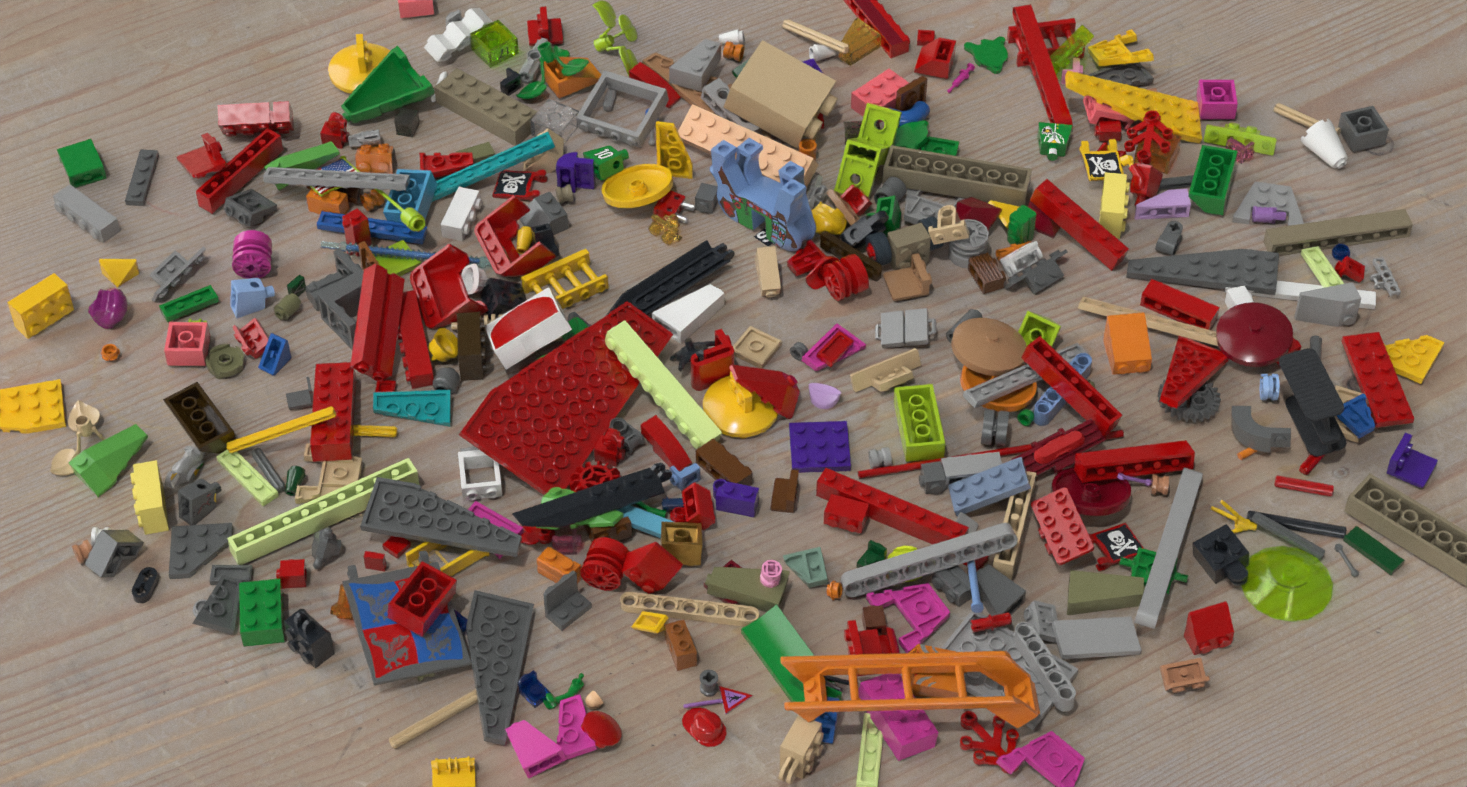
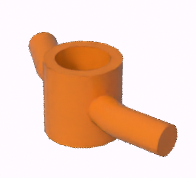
(808, 147)

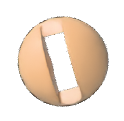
(593, 700)

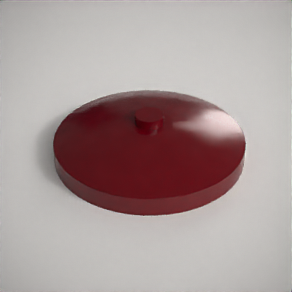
(1254, 334)
(1094, 497)

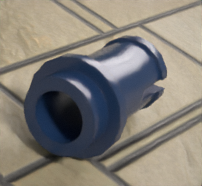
(671, 503)

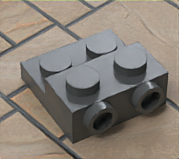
(249, 207)

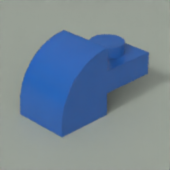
(829, 723)

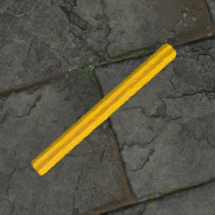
(281, 429)

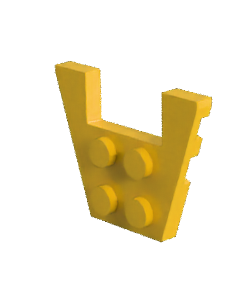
(1116, 52)

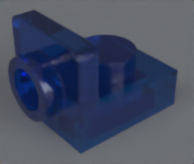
(532, 689)

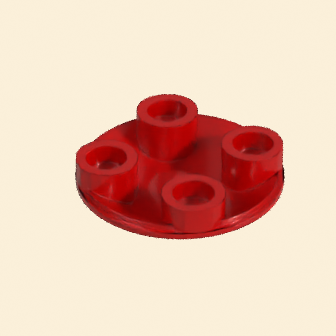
(601, 728)

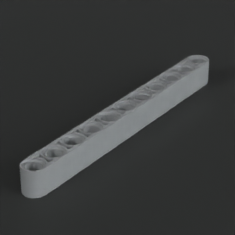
(1168, 548)

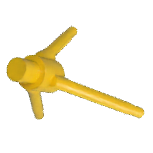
(1240, 522)

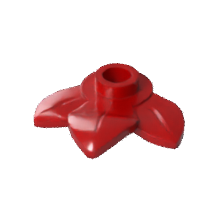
(534, 535)

